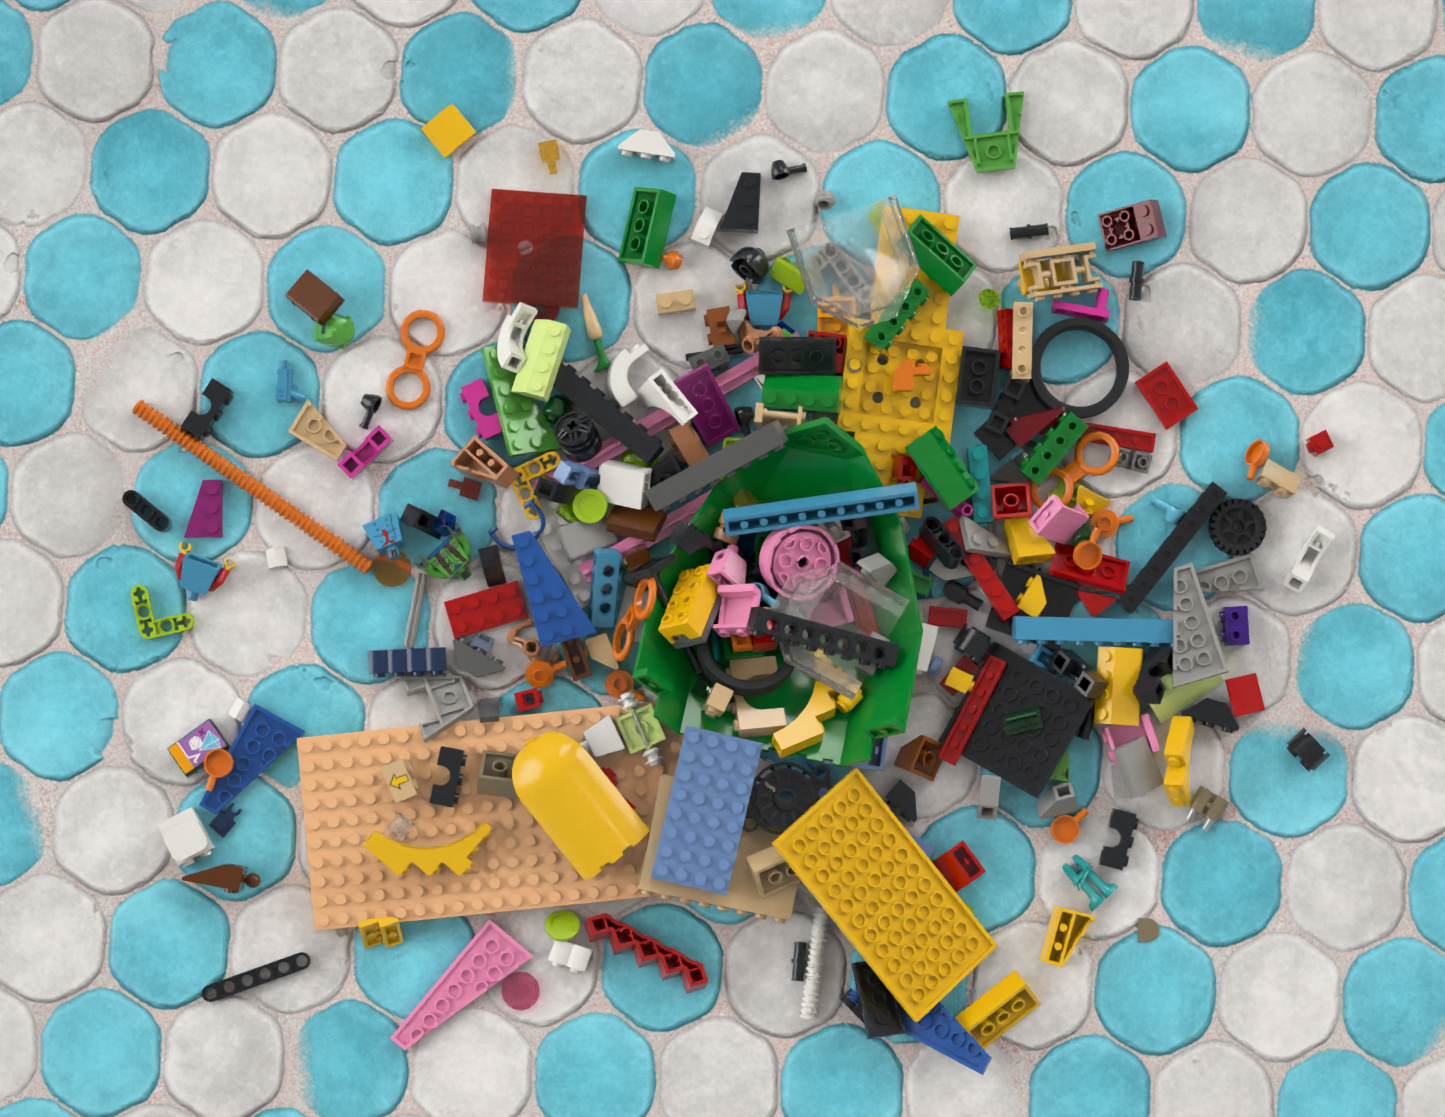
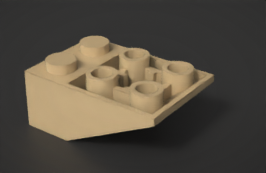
(1278, 479)

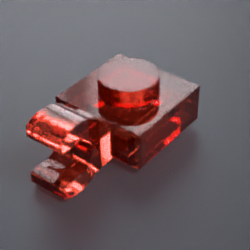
(468, 488)

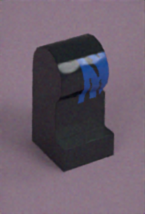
(851, 1000)

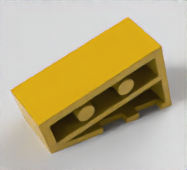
(1063, 934)

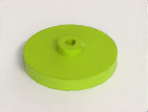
(590, 505)
(562, 925)

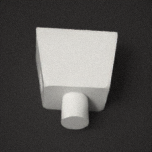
(602, 738)

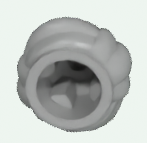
(825, 200)

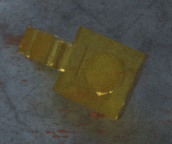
(549, 153)

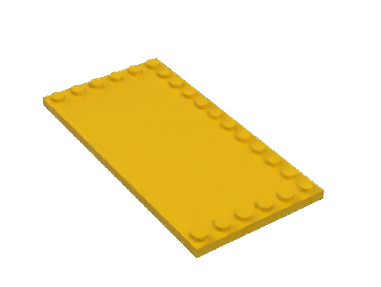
(885, 894)

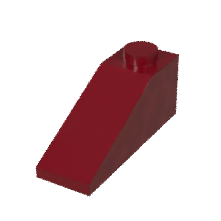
(1027, 426)

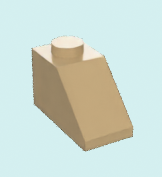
(601, 650)

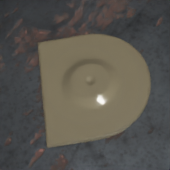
(1147, 929)

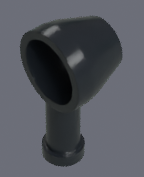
(781, 171)
(371, 403)
(744, 415)

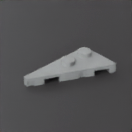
(982, 541)

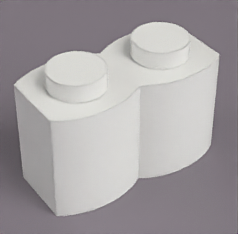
(570, 955)

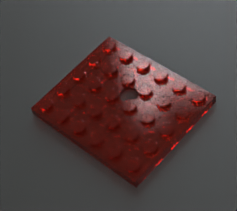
(553, 268)

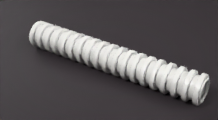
(815, 964)

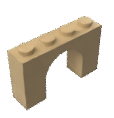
(752, 721)

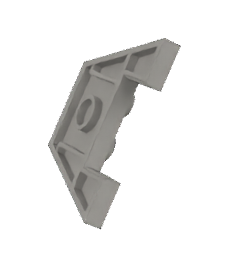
(448, 699)

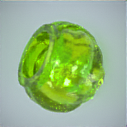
(989, 298)

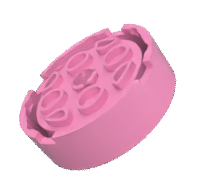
(788, 545)

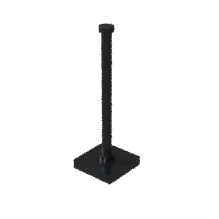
(652, 568)

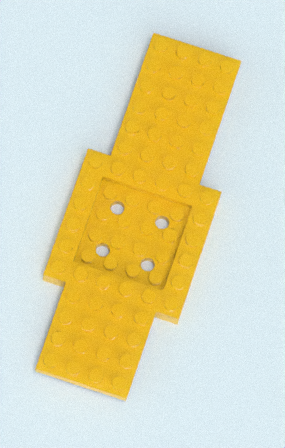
(893, 424)

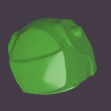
(336, 332)

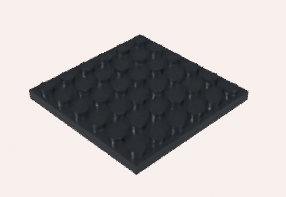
(1032, 755)

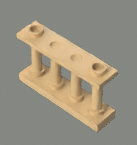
(1022, 341)
(764, 417)

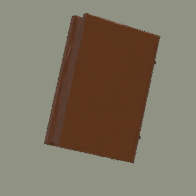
(314, 298)
(636, 523)

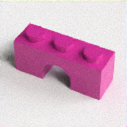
(474, 394)
(368, 451)

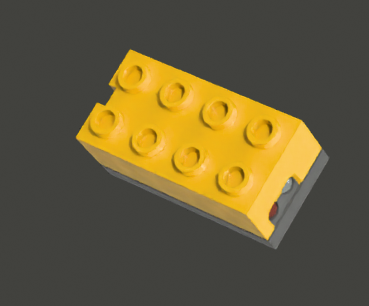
(691, 608)

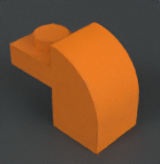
(903, 375)

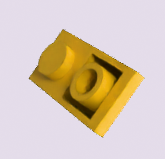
(1033, 599)

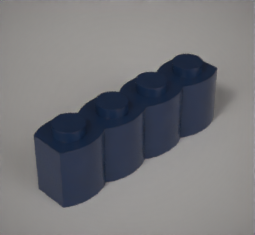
(407, 660)

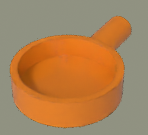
(1256, 456)
(1108, 522)
(1088, 553)
(541, 672)
(621, 682)
(217, 764)
(1066, 828)

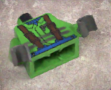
(449, 557)

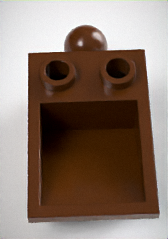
(226, 876)

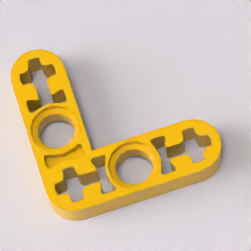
(528, 476)

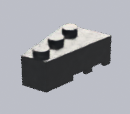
(744, 205)

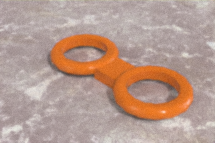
(415, 360)
(1077, 469)
(633, 617)

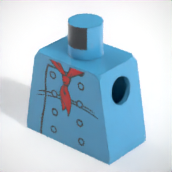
(386, 535)

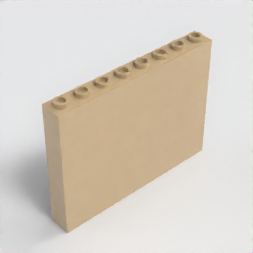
(742, 890)

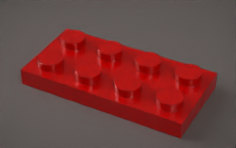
(1108, 575)
(486, 609)

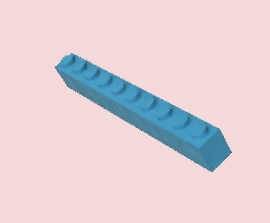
(821, 509)
(1092, 629)

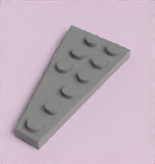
(1195, 642)

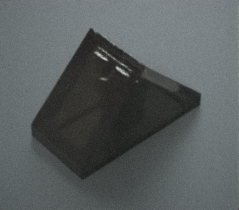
(1008, 474)

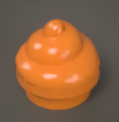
(672, 260)

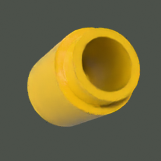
(845, 704)

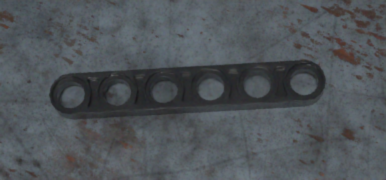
(257, 979)

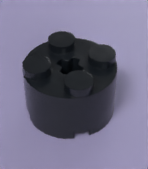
(974, 643)
(1307, 749)

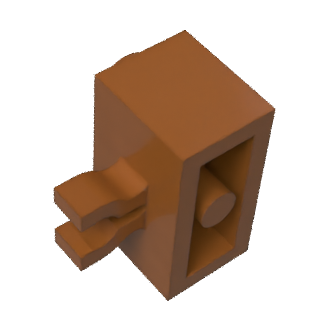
(718, 327)

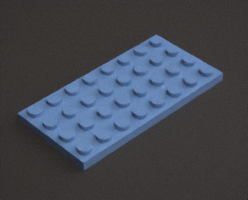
(706, 810)

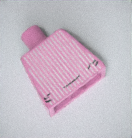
(727, 567)

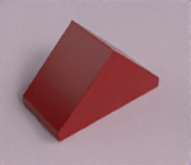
(1094, 602)

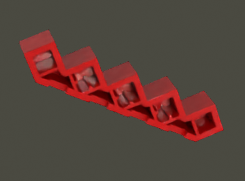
(647, 951)

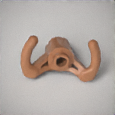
(750, 337)
(514, 640)

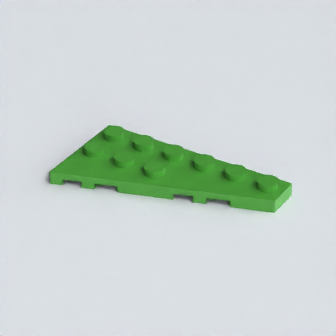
(519, 415)

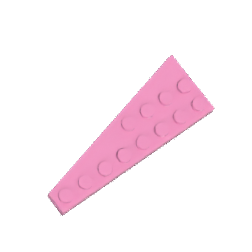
(477, 968)

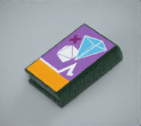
(193, 747)

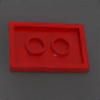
(1166, 395)

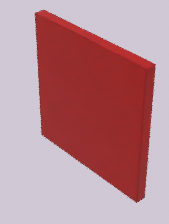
(1244, 694)

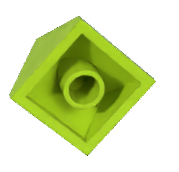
(788, 274)

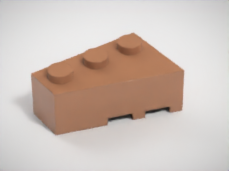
(688, 444)
(484, 464)

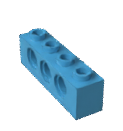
(602, 558)

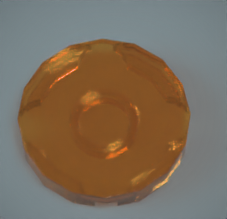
(392, 572)

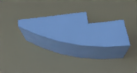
(577, 474)

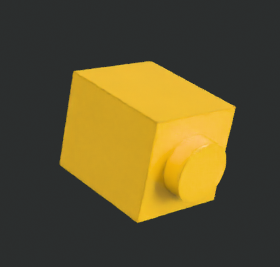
(959, 680)

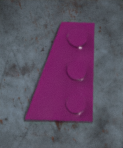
(207, 513)

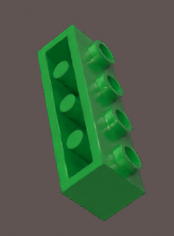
(881, 333)
(1053, 447)

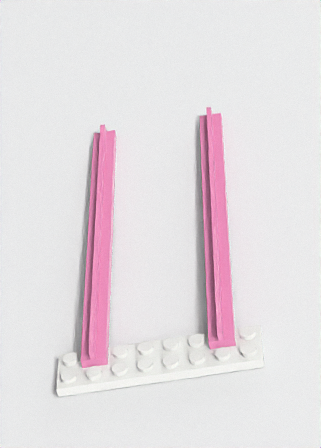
(579, 572)

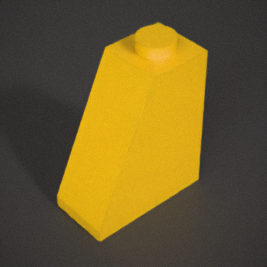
(1025, 544)

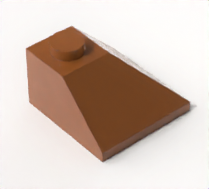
(920, 757)

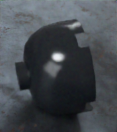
(750, 263)

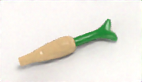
(594, 332)

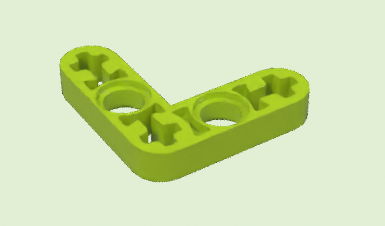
(156, 624)

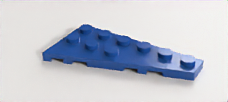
(551, 602)
(254, 749)
(945, 1034)

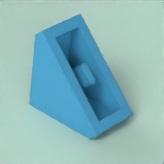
(1042, 658)

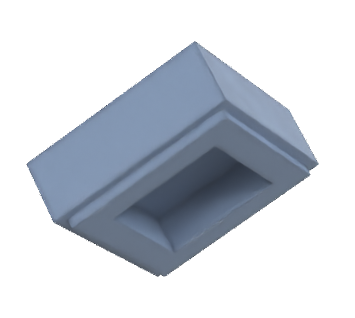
(483, 642)

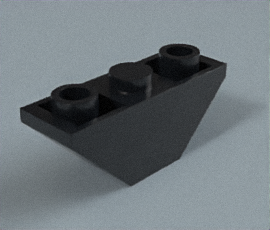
(1212, 713)

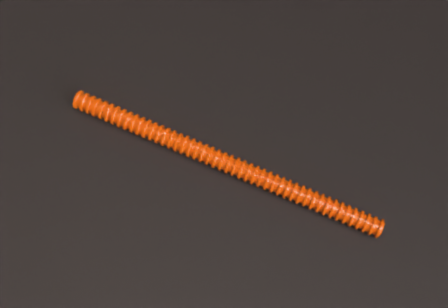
(252, 486)

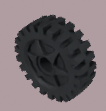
(1252, 524)

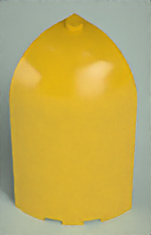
(575, 802)

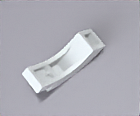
(511, 337)
(617, 375)
(1308, 559)

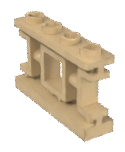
(1058, 256)

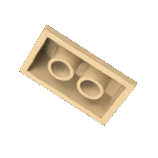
(770, 872)

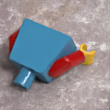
(764, 307)
(199, 573)

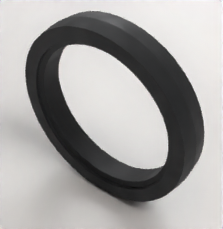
(1109, 338)
(739, 686)

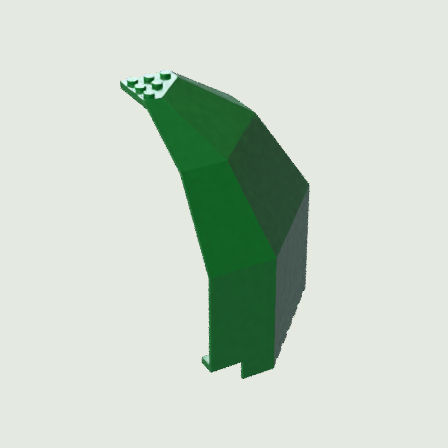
(813, 463)

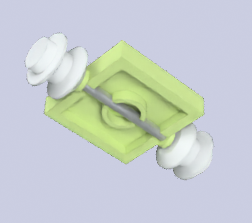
(640, 728)

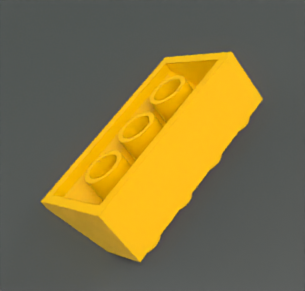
(1121, 670)
(998, 1009)

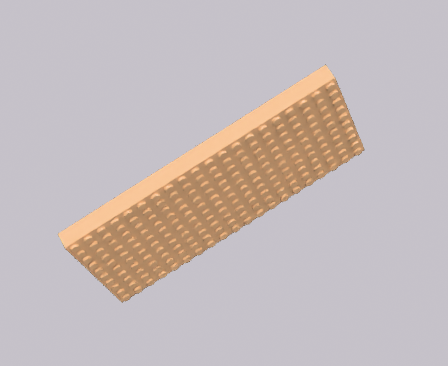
(512, 868)

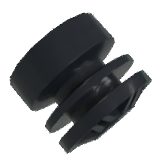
(578, 436)

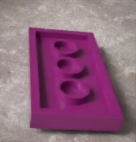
(704, 394)

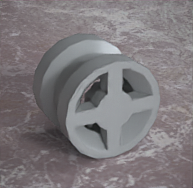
(478, 233)

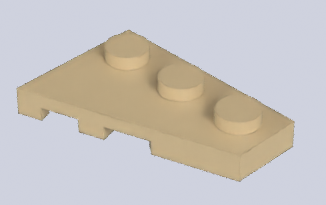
(317, 432)

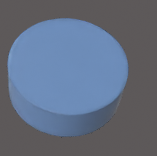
(935, 665)

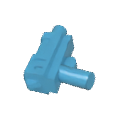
(285, 388)

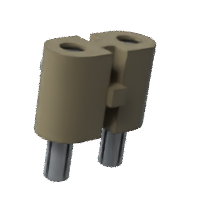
(1207, 804)

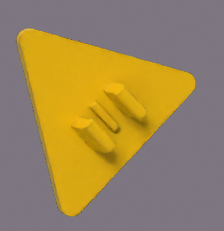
(1090, 501)

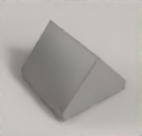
(735, 319)

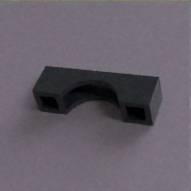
(689, 540)

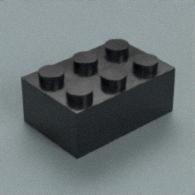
(977, 377)

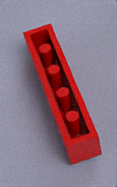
(1005, 337)

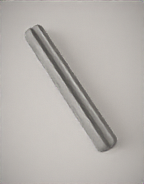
(415, 610)

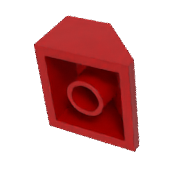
(1011, 501)

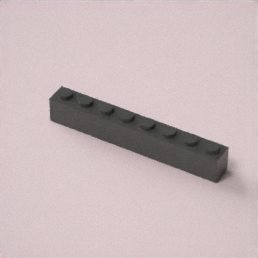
(717, 465)

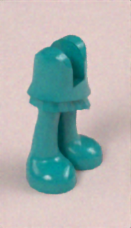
(1079, 879)

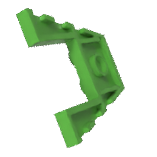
(990, 150)

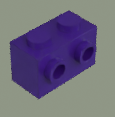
(1235, 626)

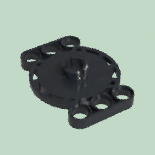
(796, 784)

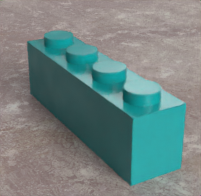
(979, 469)

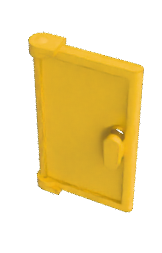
(1028, 280)

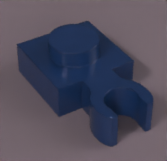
(224, 821)

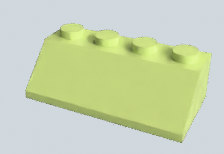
(544, 355)
(1180, 697)

